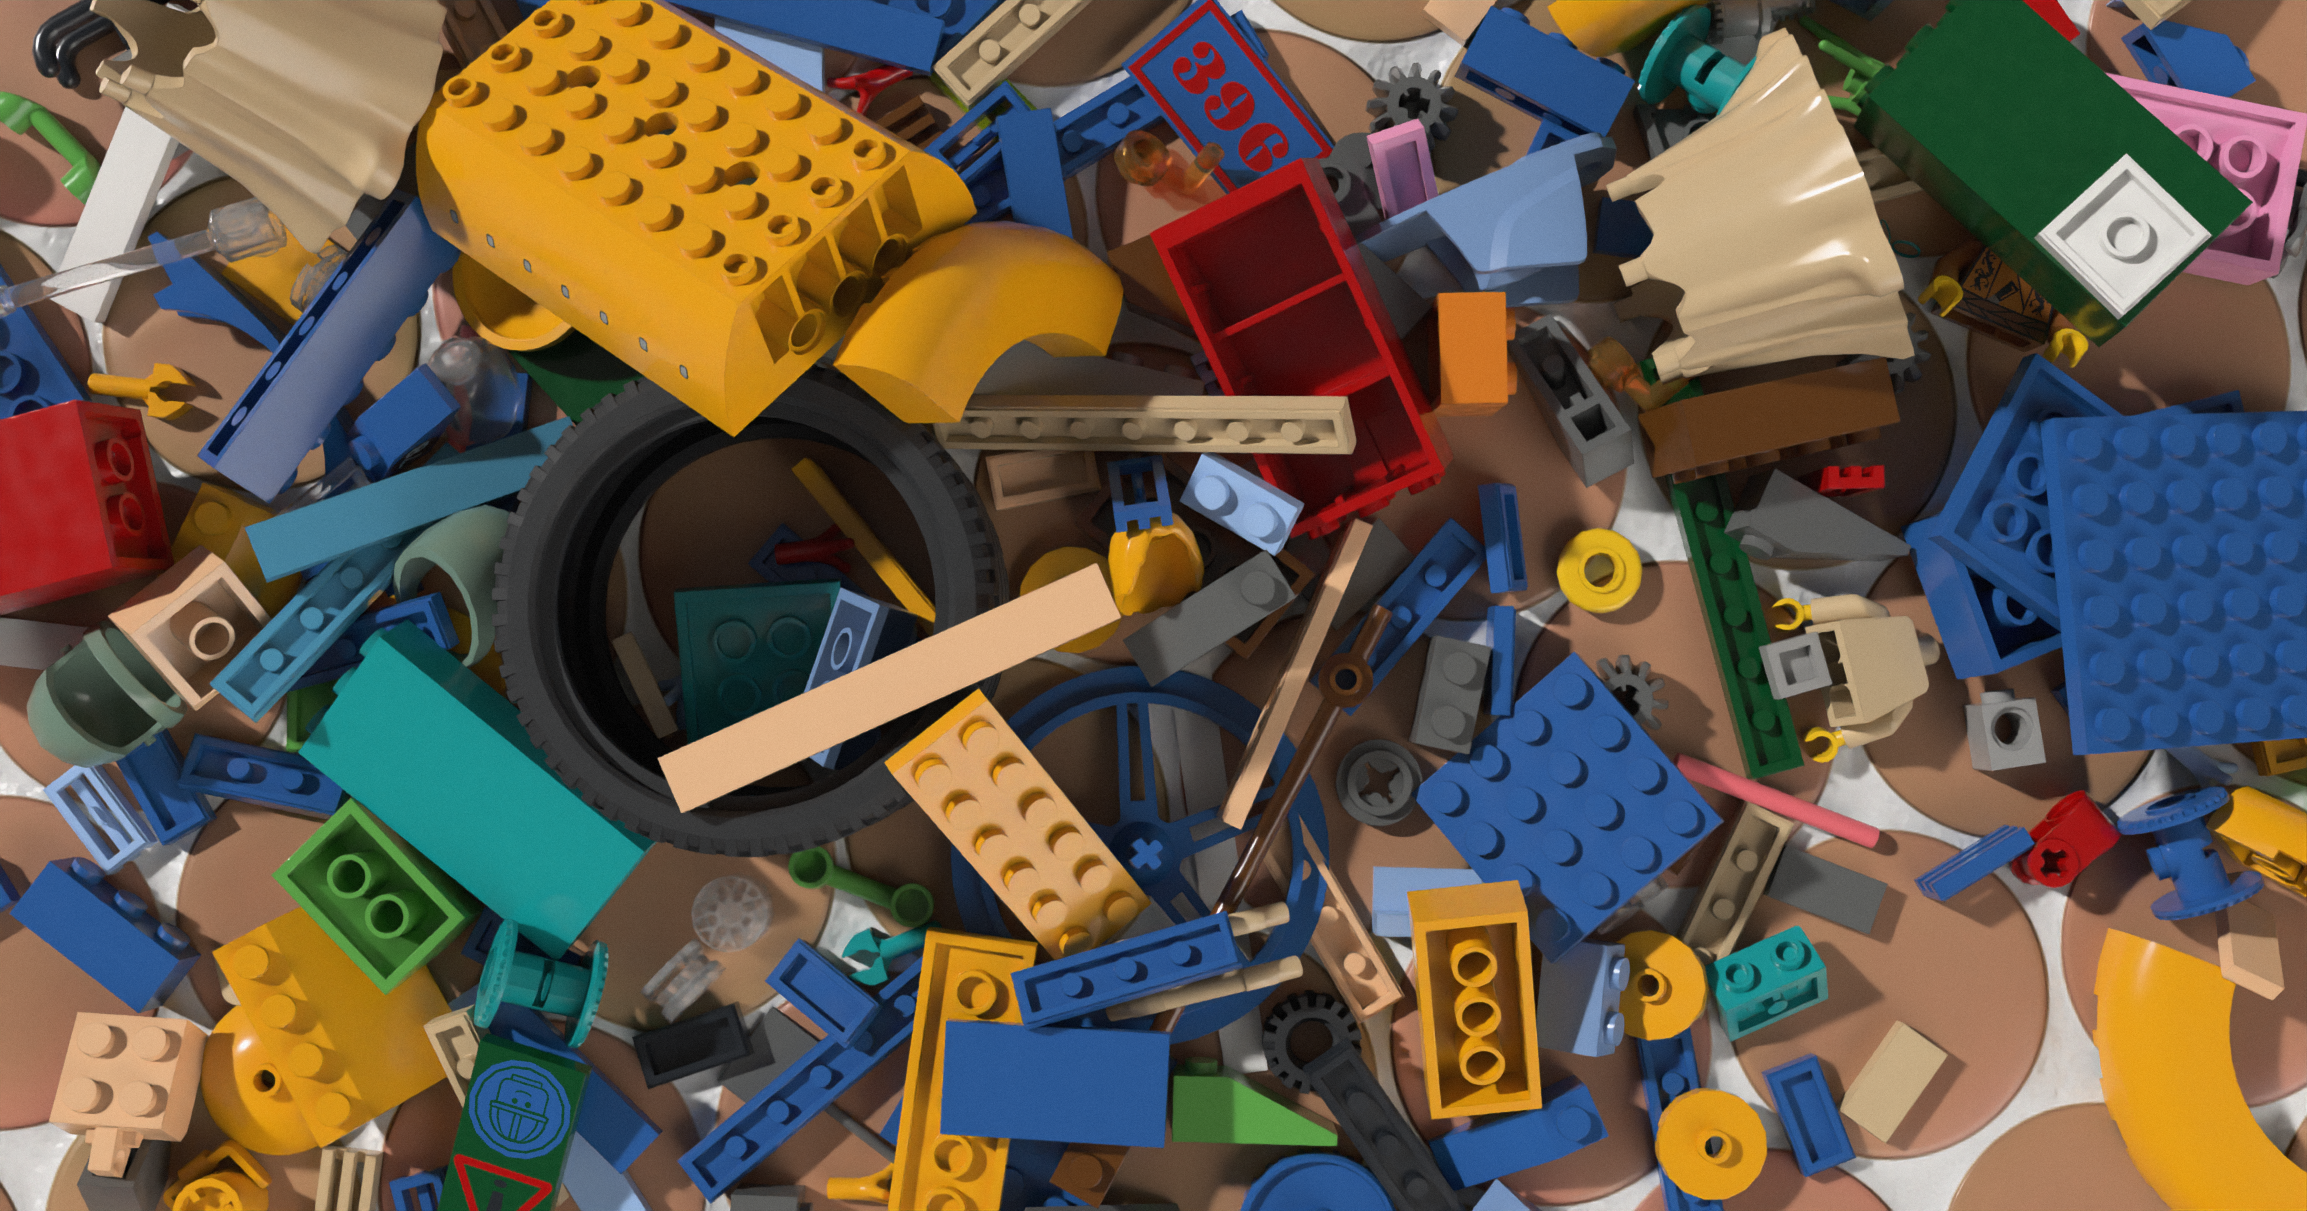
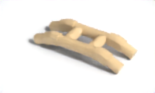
(1223, 984)

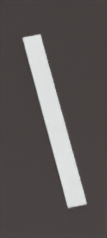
(1205, 788)

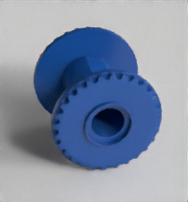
(2196, 873)

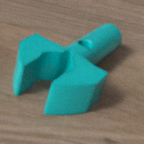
(888, 948)

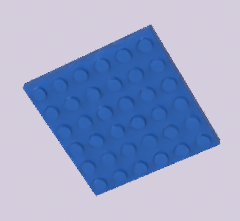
(2180, 577)

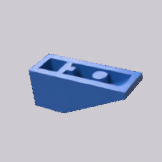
(1520, 1139)

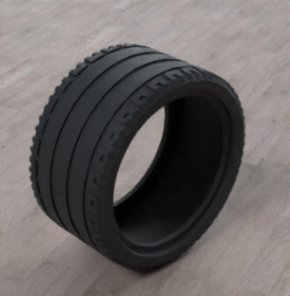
(557, 587)

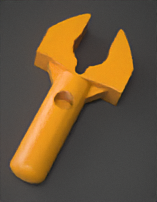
(146, 389)

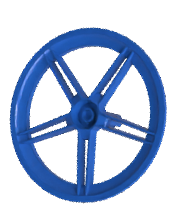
(1153, 848)

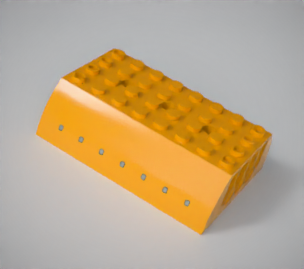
(640, 238)

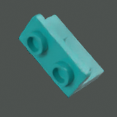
(1767, 982)

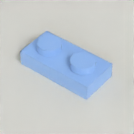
(1241, 502)

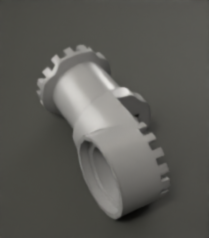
(1751, 17)

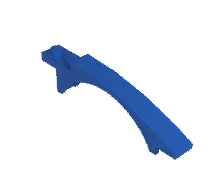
(205, 294)

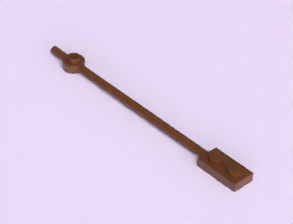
(1090, 1168)

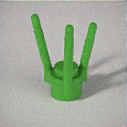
(1862, 66)

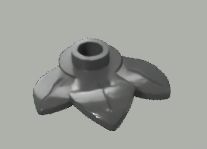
(1356, 181)
(2297, 226)

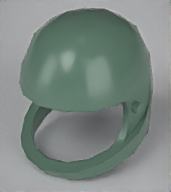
(466, 550)
(101, 700)

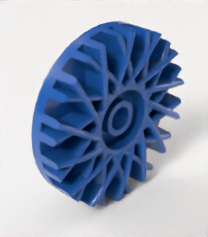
(1316, 1184)

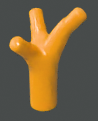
(867, 1188)

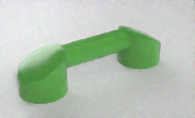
(22, 113)
(815, 868)

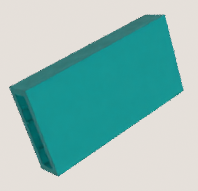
(469, 789)

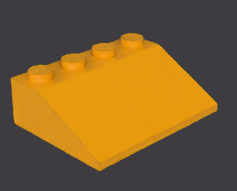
(329, 1027)

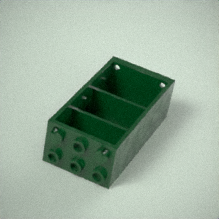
(2014, 128)

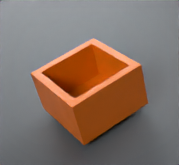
(1469, 353)

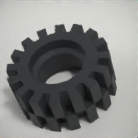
(1288, 1017)

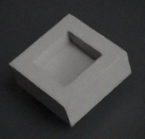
(1795, 665)

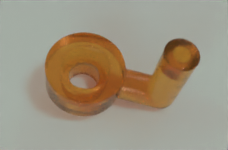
(1146, 160)
(1617, 370)

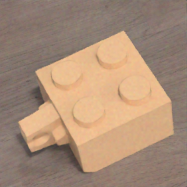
(192, 623)
(128, 1084)

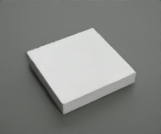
(2122, 236)

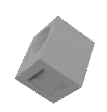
(2025, 741)

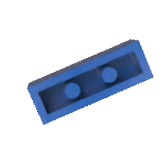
(1543, 74)
(106, 932)

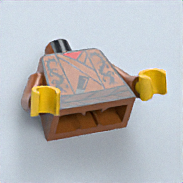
(1992, 300)

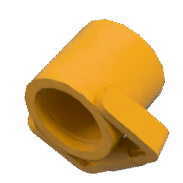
(223, 1190)

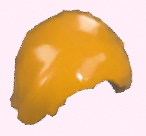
(1154, 565)

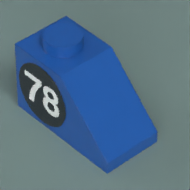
(402, 424)

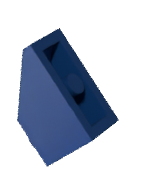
(2189, 58)

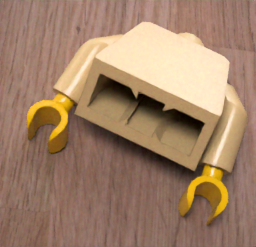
(1872, 666)

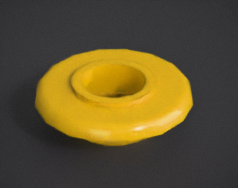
(1625, 564)

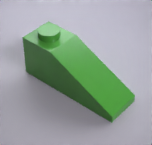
(1228, 1107)

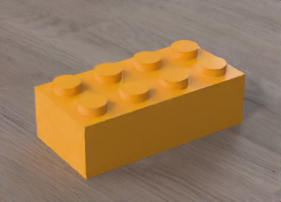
(1475, 999)

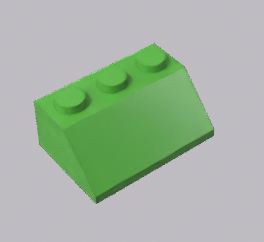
(376, 895)

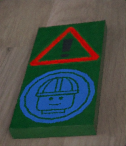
(514, 1129)

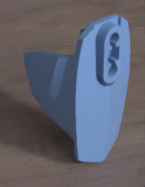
(1510, 228)

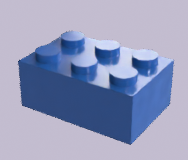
(1976, 619)

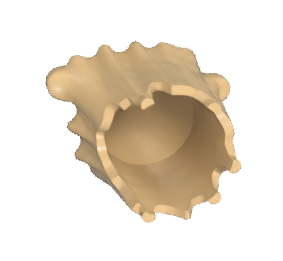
(284, 93)
(1763, 234)

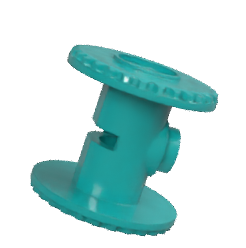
(1689, 62)
(542, 984)

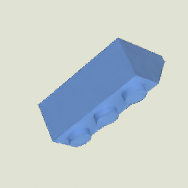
(856, 636)

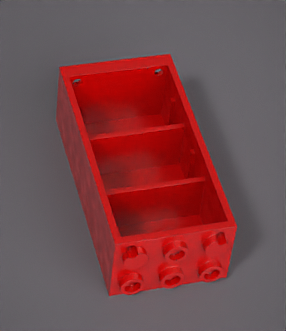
(1297, 314)
(76, 503)

